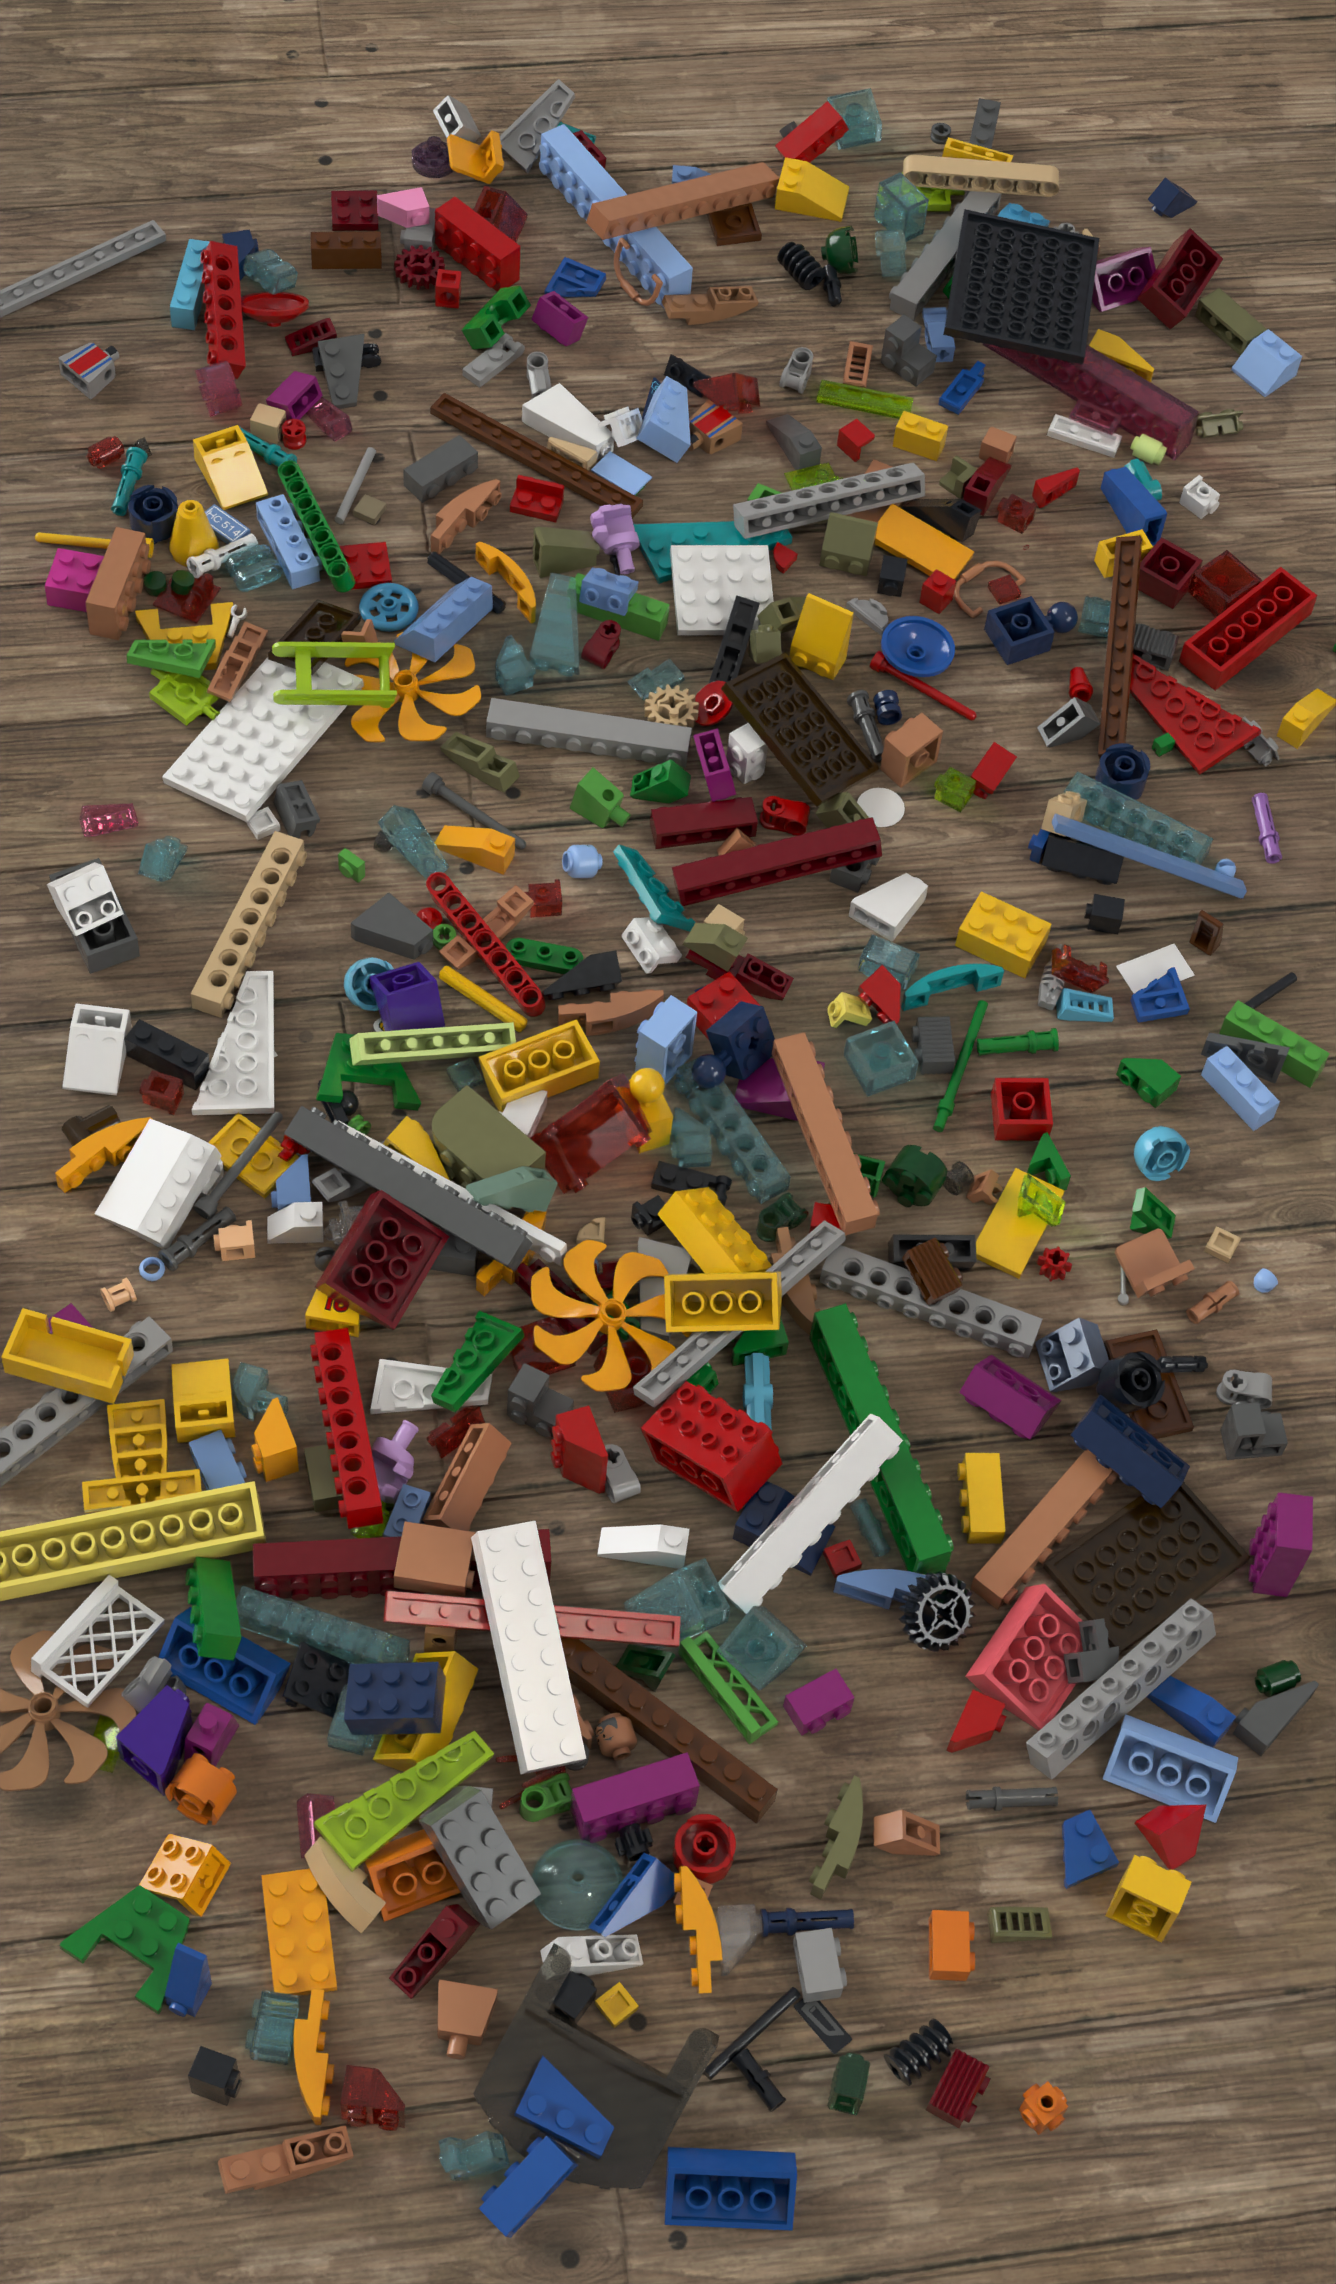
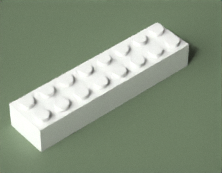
(528, 1647)

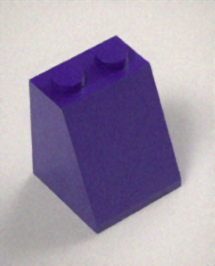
(408, 998)
(156, 1738)

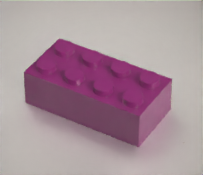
(1281, 1544)
(635, 1797)

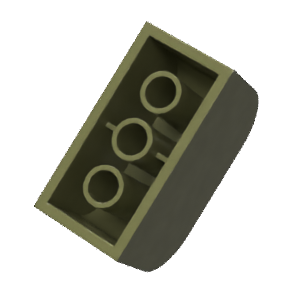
(479, 1141)

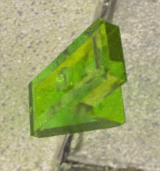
(1039, 1200)

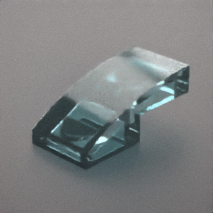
(649, 680)

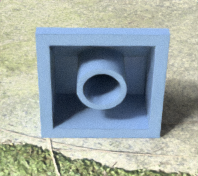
(1267, 363)

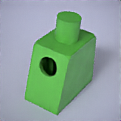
(599, 800)

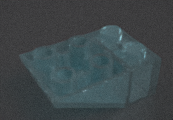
(685, 1593)

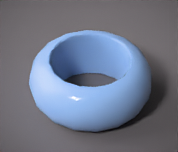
(148, 1261)

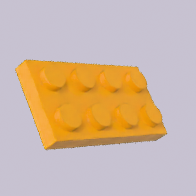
(298, 1933)

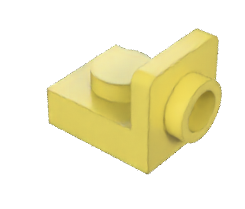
(848, 1008)

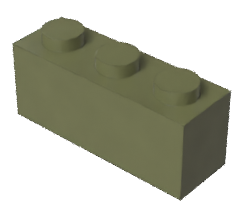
(1228, 320)

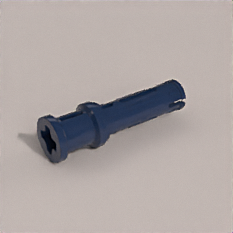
(789, 1920)

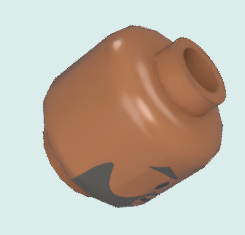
(615, 1736)

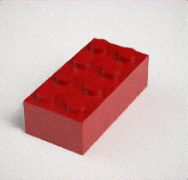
(477, 244)

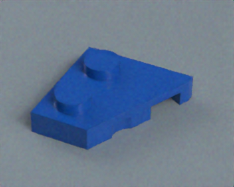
(576, 280)
(1160, 999)
(1085, 1849)

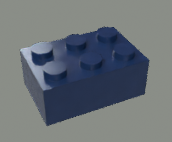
(395, 1698)

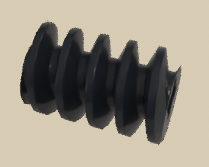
(801, 265)
(919, 2051)

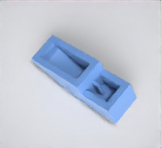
(876, 1585)

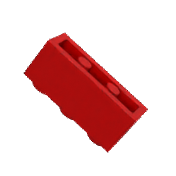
(813, 135)

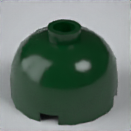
(841, 250)

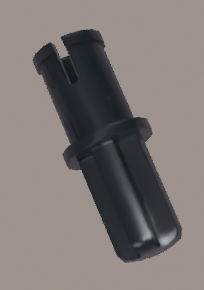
(832, 286)

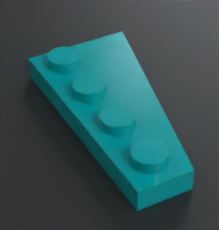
(651, 890)

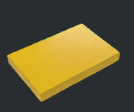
(265, 1165)

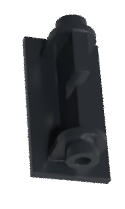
(684, 374)

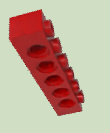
(223, 306)

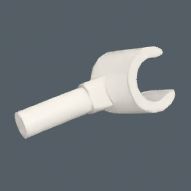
(235, 621)

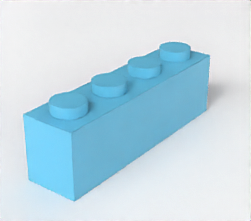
(189, 288)

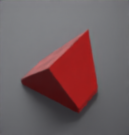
(1173, 1832)

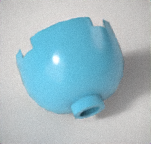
(358, 984)
(1160, 1152)

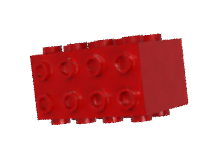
(712, 1445)

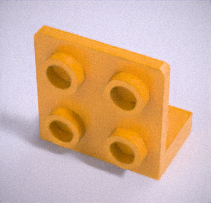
(186, 1872)

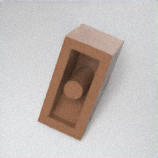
(906, 1834)

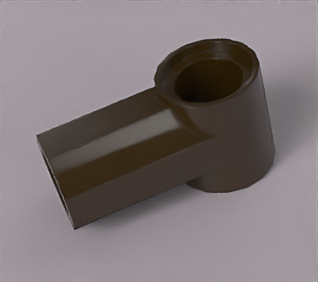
(79, 1128)

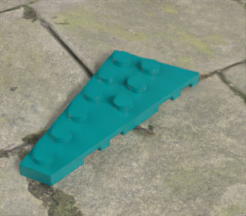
(657, 540)

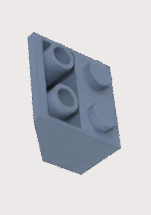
(1072, 1355)

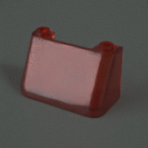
(593, 1134)

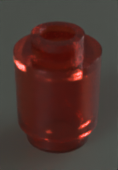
(105, 452)

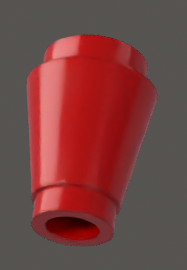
(1080, 685)

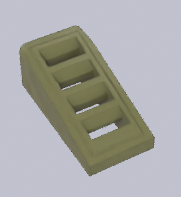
(998, 1935)

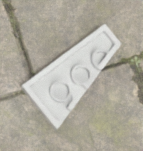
(410, 1386)

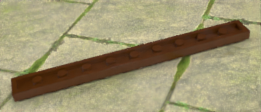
(532, 454)
(1120, 642)

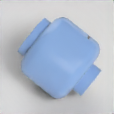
(581, 861)

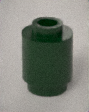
(1277, 1677)

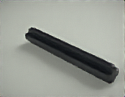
(457, 576)

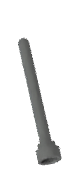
(434, 785)
(208, 1205)

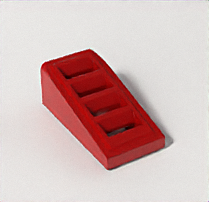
(1054, 486)

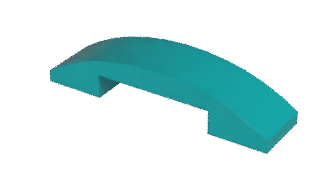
(980, 975)

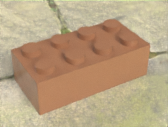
(118, 583)

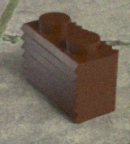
(933, 1271)

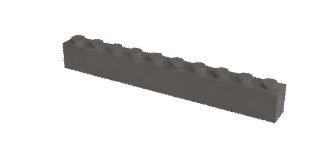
(413, 1190)

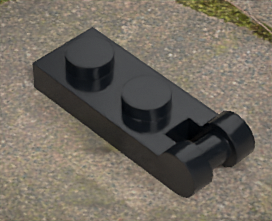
(674, 1178)

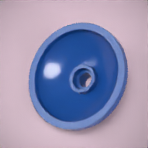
(918, 646)

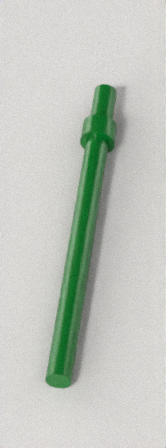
(946, 1105)

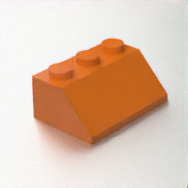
(408, 1875)

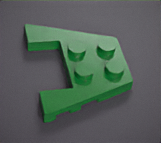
(340, 1068)
(143, 1929)

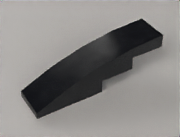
(735, 640)

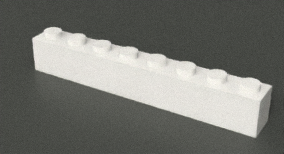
(810, 1513)

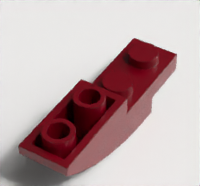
(752, 973)

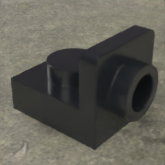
(646, 1215)

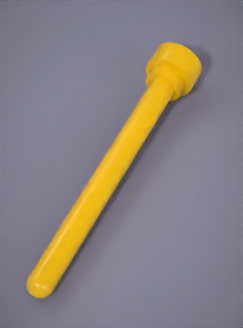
(82, 541)

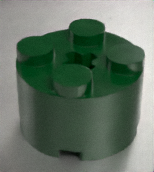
(915, 1176)

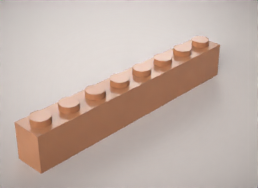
(825, 1134)
(1042, 1529)

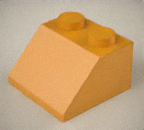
(274, 1445)

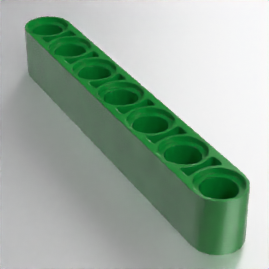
(316, 526)

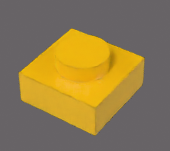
(616, 2005)

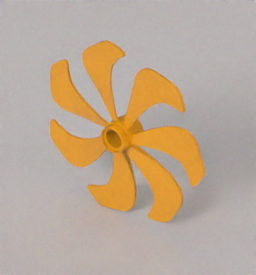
(410, 724)
(570, 1347)

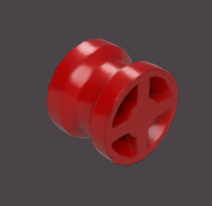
(294, 434)

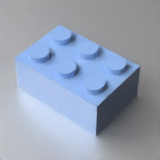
(666, 1038)

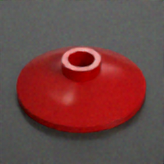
(712, 704)

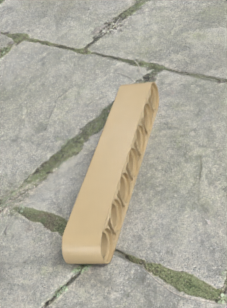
(981, 175)

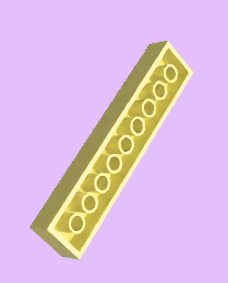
(129, 1540)

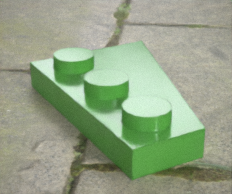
(178, 658)

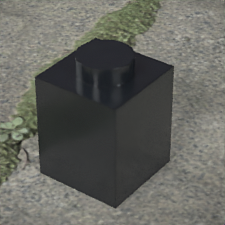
(892, 576)
(1105, 914)
(574, 1997)

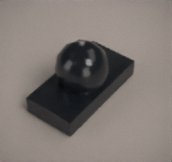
(340, 1111)

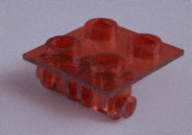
(192, 605)

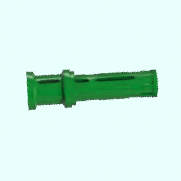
(1029, 1042)

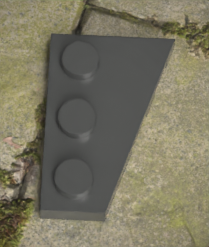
(342, 368)
(1261, 1058)

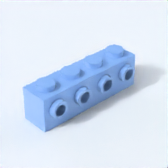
(288, 541)

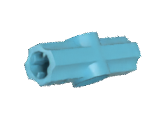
(757, 1388)

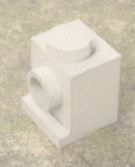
(1199, 497)

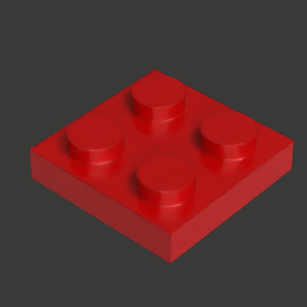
(368, 564)

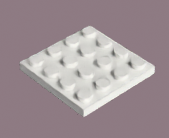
(711, 577)

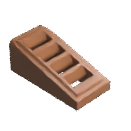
(861, 350)

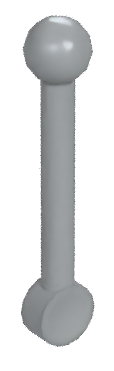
(1123, 1298)

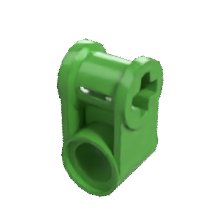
(553, 1796)

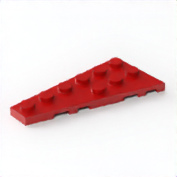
(1196, 723)

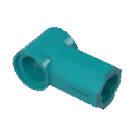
(1140, 471)

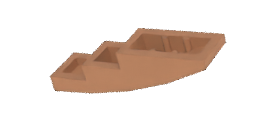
(237, 661)

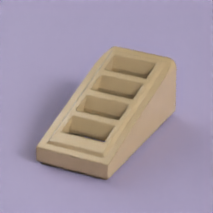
(578, 454)

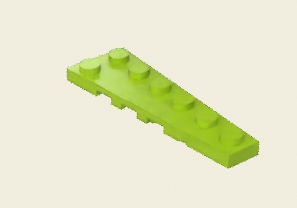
(382, 1813)

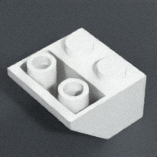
(85, 898)

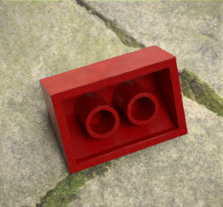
(579, 1449)

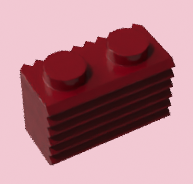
(958, 2088)

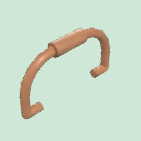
(626, 286)
(973, 572)

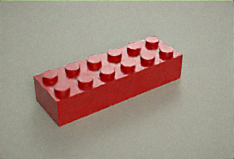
(1247, 628)

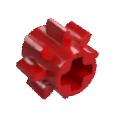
(1048, 1262)

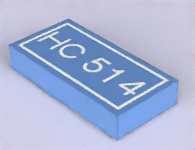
(226, 526)

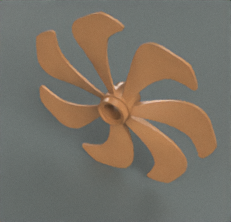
(87, 1750)

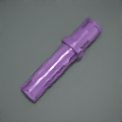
(1268, 835)

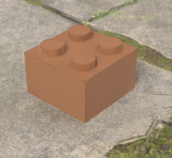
(911, 749)

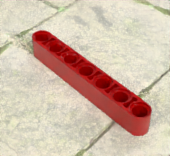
(491, 954)

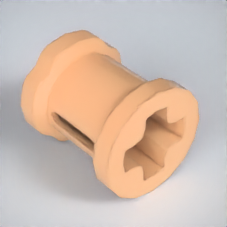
(118, 1294)

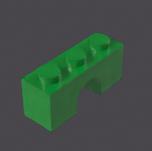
(485, 326)

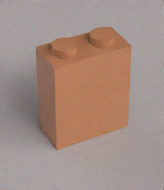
(435, 1560)

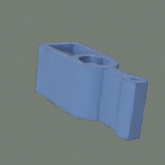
(936, 342)

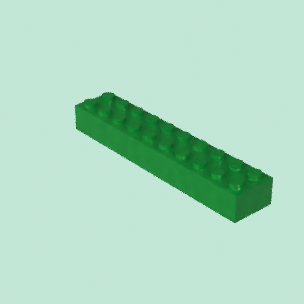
(898, 1484)

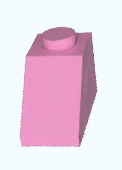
(404, 207)

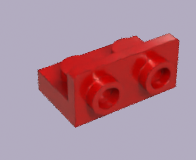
(537, 498)

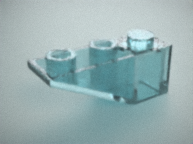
(412, 840)

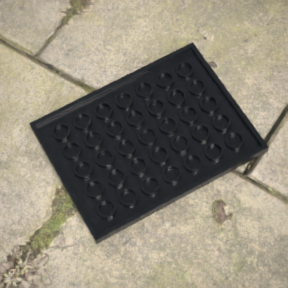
(1022, 287)

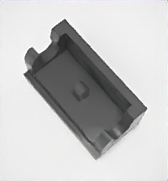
(296, 808)

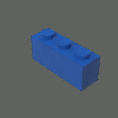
(527, 2185)

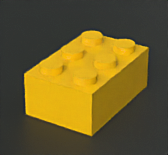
(1003, 934)
(1148, 1898)

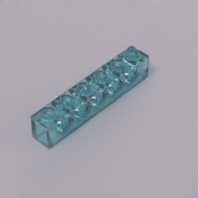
(1138, 822)
(746, 1136)
(329, 1633)

